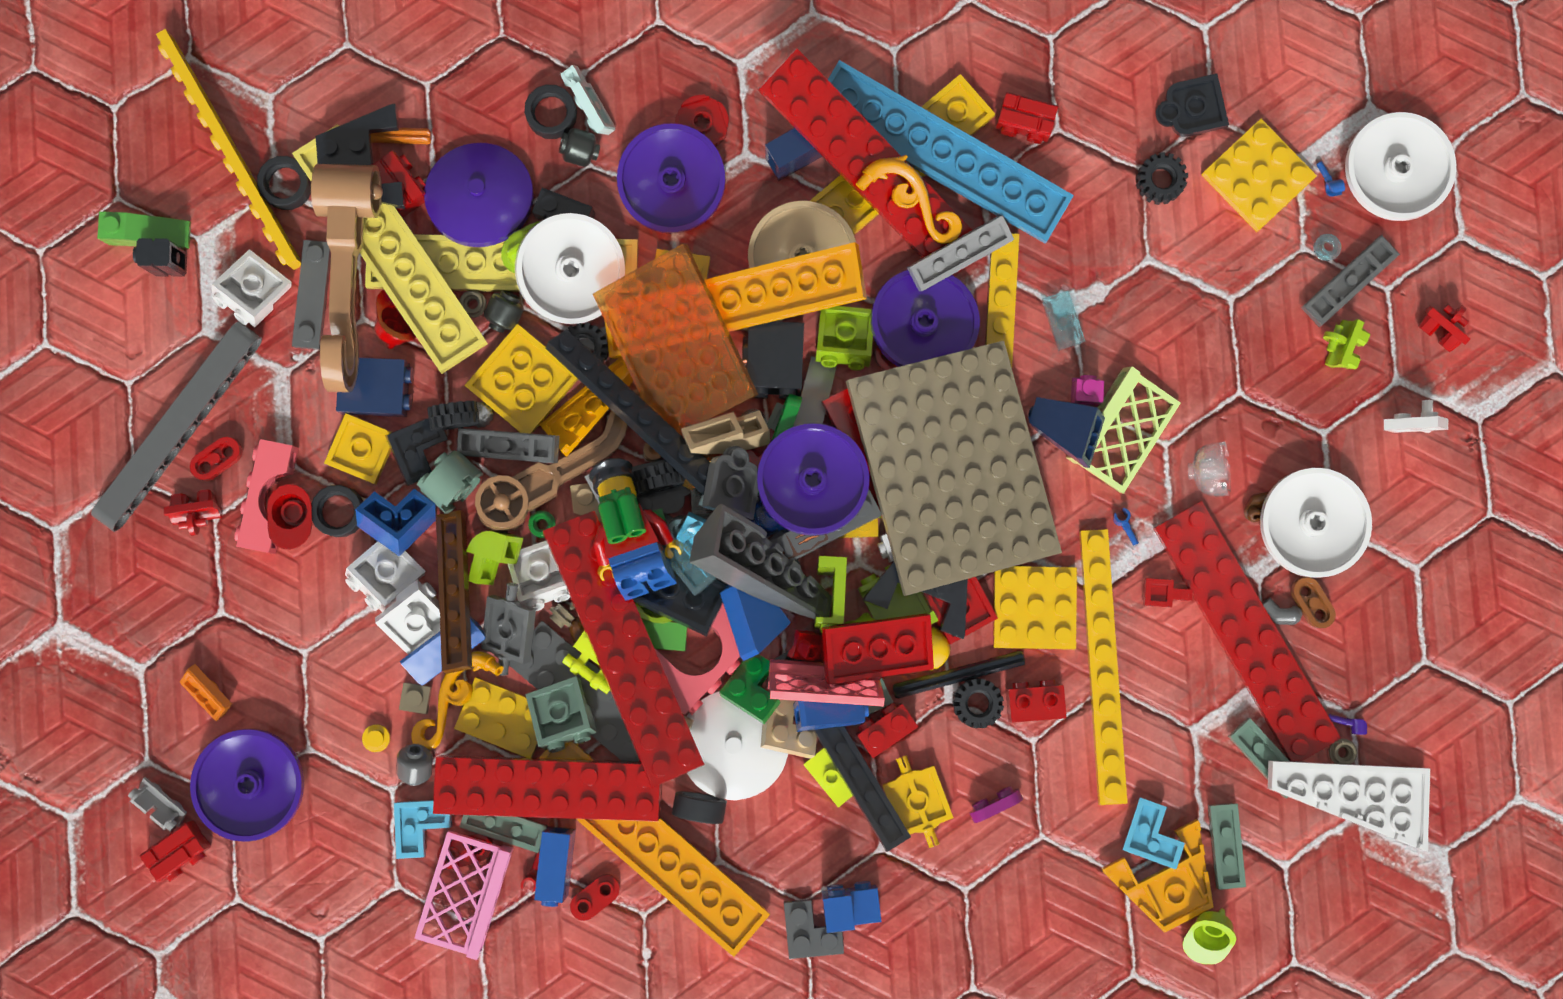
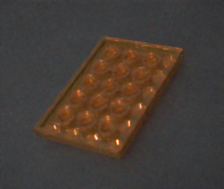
(675, 340)

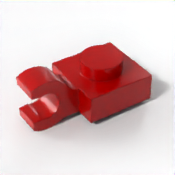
(1161, 593)

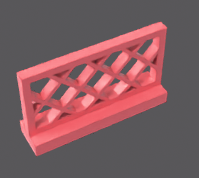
(807, 683)

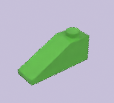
(127, 228)

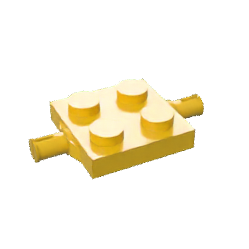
(918, 800)

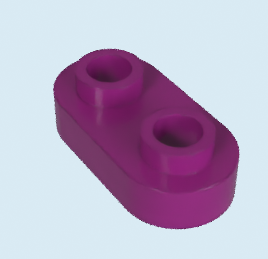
(1006, 798)

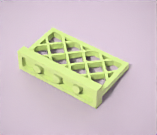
(1112, 404)

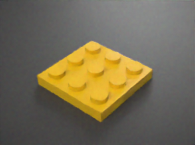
(1258, 175)
(522, 381)
(1035, 607)

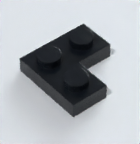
(408, 447)

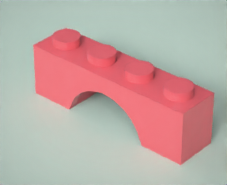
(271, 463)

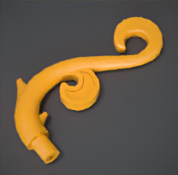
(919, 194)
(457, 698)

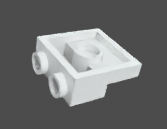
(250, 288)
(382, 575)
(537, 577)
(412, 617)

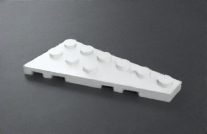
(1372, 796)

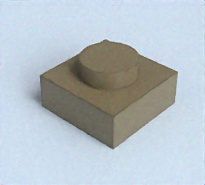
(415, 698)

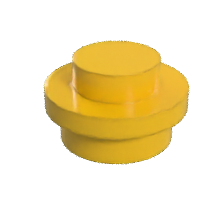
(376, 738)

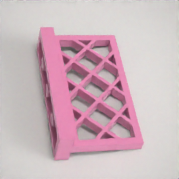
(487, 901)

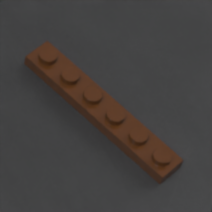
(453, 592)

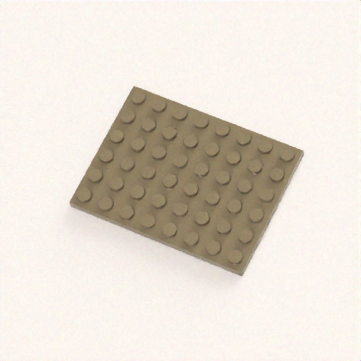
(953, 467)

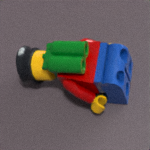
(629, 536)

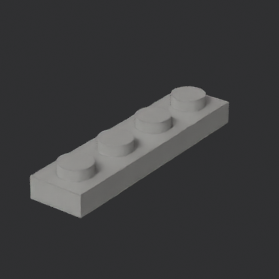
(960, 253)

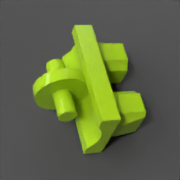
(1342, 344)

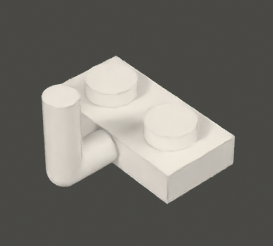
(1426, 423)

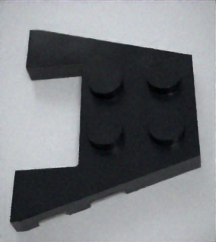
(352, 146)
(953, 593)

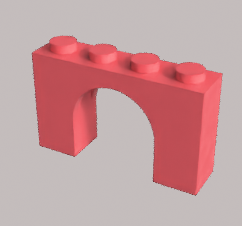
(690, 688)

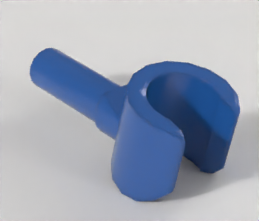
(1332, 188)
(1126, 526)

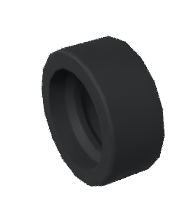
(544, 92)
(264, 177)
(318, 503)
(699, 807)

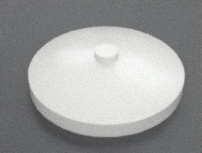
(1400, 166)
(566, 263)
(1316, 522)
(732, 751)

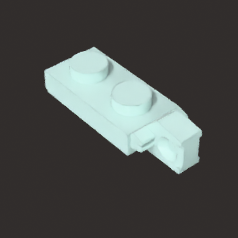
(588, 101)

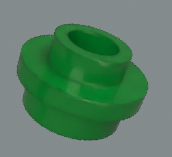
(535, 518)

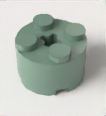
(450, 480)

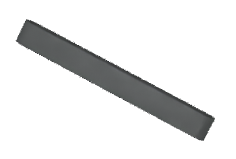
(176, 426)

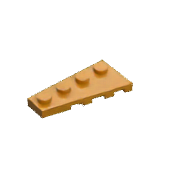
(581, 413)

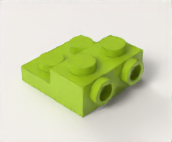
(845, 337)

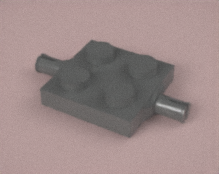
(508, 628)

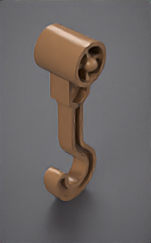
(345, 197)
(506, 500)

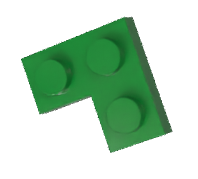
(745, 689)

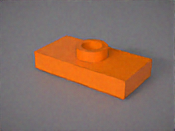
(205, 692)

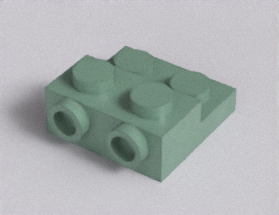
(560, 715)

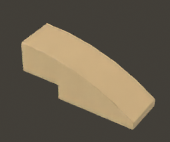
(726, 431)

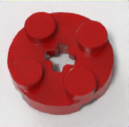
(708, 108)

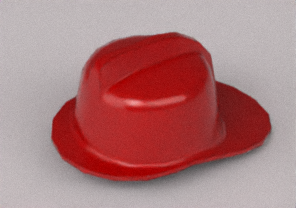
(390, 324)
(289, 516)

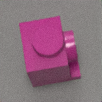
(1087, 390)

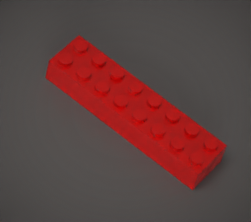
(544, 788)

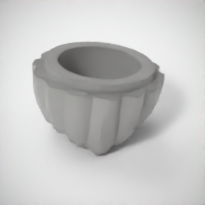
(485, 414)

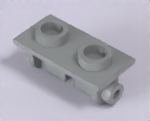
(168, 811)

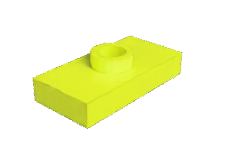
(828, 777)

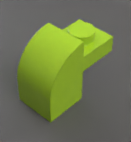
(490, 550)

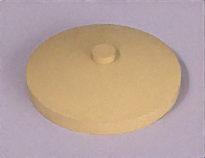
(796, 231)

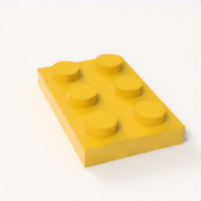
(498, 718)

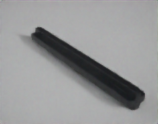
(958, 674)

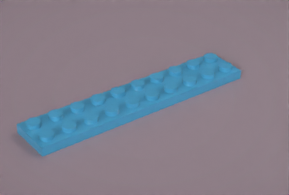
(955, 156)

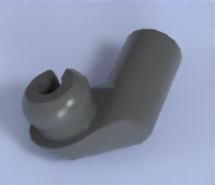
(1282, 616)

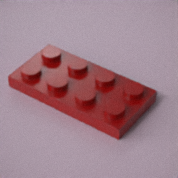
(877, 648)

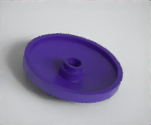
(671, 178)
(478, 194)
(925, 323)
(813, 479)
(247, 785)

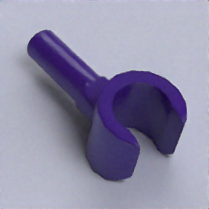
(1358, 726)

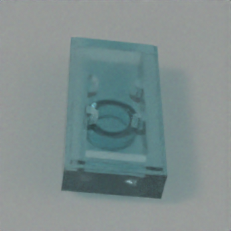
(1063, 320)

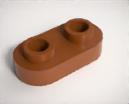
(1312, 602)

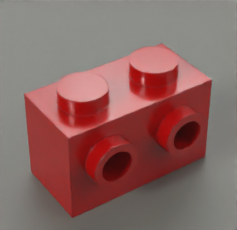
(1035, 702)
(887, 729)

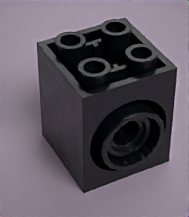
(775, 358)

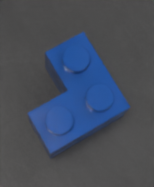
(396, 525)
(850, 906)

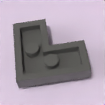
(804, 938)

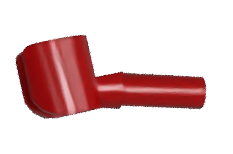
(532, 876)

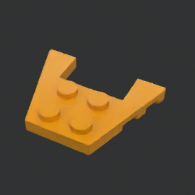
(1170, 894)

